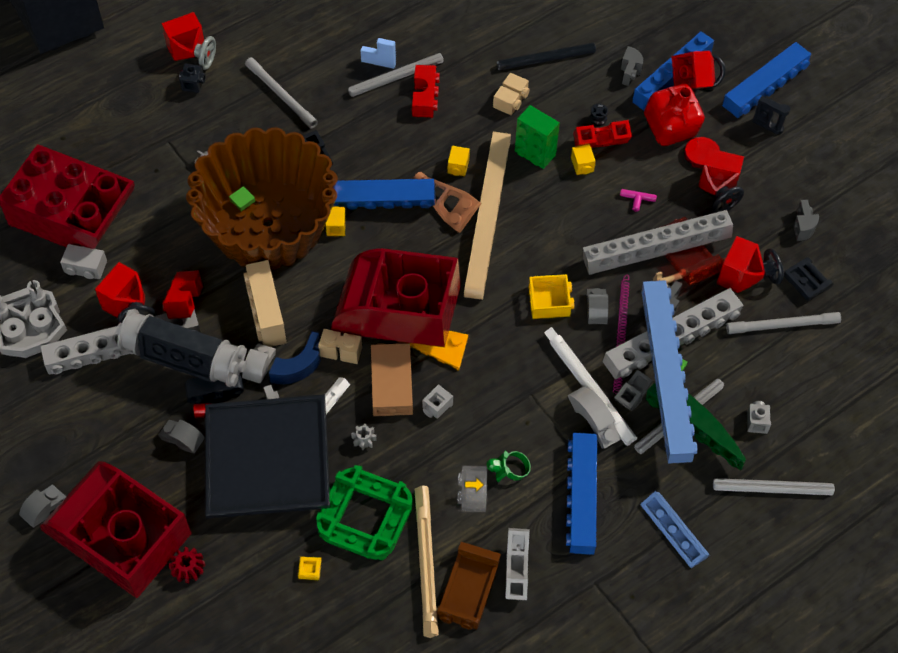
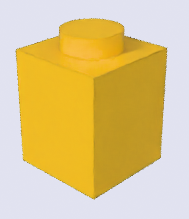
(583, 159)
(458, 161)
(336, 222)

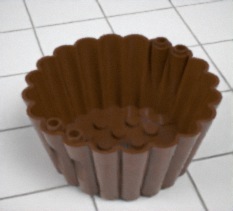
(289, 188)

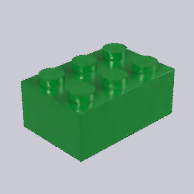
(536, 136)

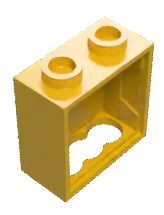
(550, 296)

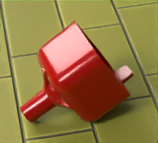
(674, 114)

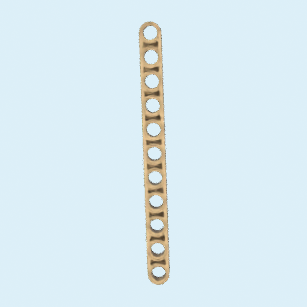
(487, 216)

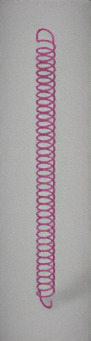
(622, 325)

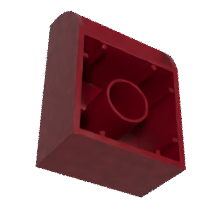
(64, 198)
(399, 297)
(118, 527)

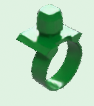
(499, 466)

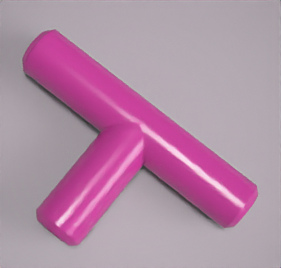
(638, 196)

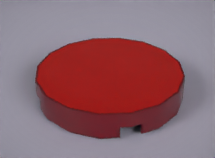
(697, 150)

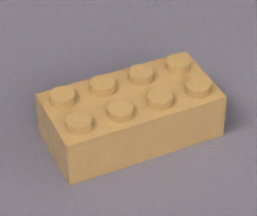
(264, 304)

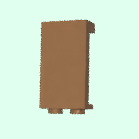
(391, 379)

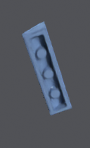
(674, 529)

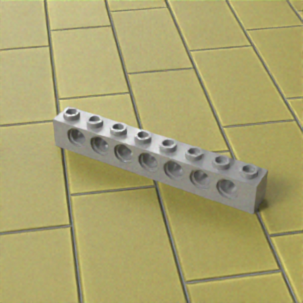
(657, 242)
(724, 301)
(91, 343)

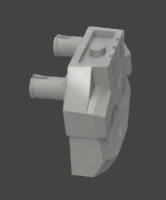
(23, 311)

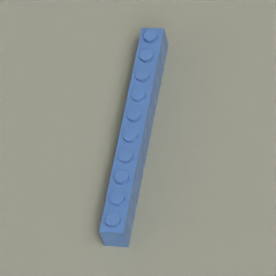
(668, 373)

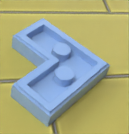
(382, 56)

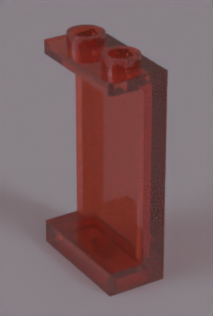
(694, 263)

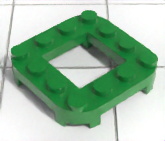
(374, 486)

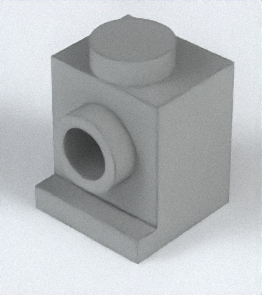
(439, 397)
(758, 417)

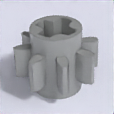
(364, 431)

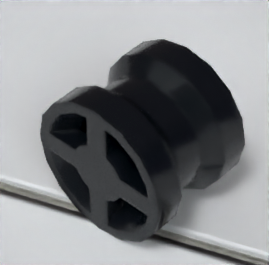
(598, 114)

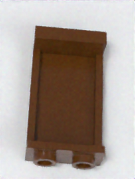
(469, 586)

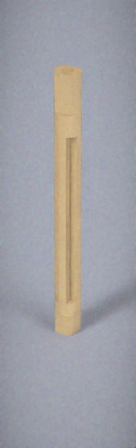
(423, 517)

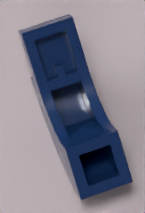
(297, 368)

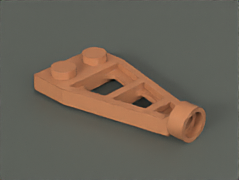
(462, 211)

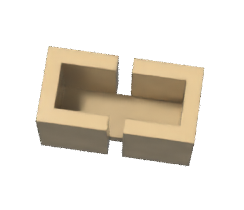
(510, 97)
(349, 346)

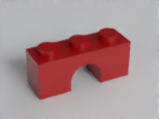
(424, 102)
(613, 134)
(179, 296)

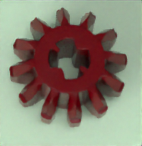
(181, 571)

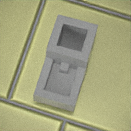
(258, 362)

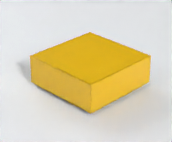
(309, 568)

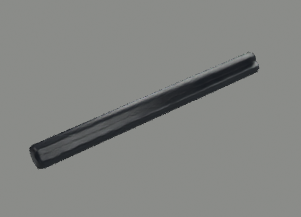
(546, 56)

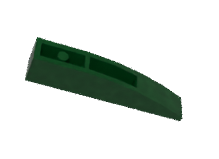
(707, 430)

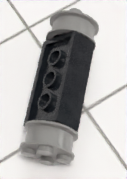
(181, 348)

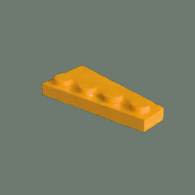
(450, 354)

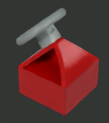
(186, 40)

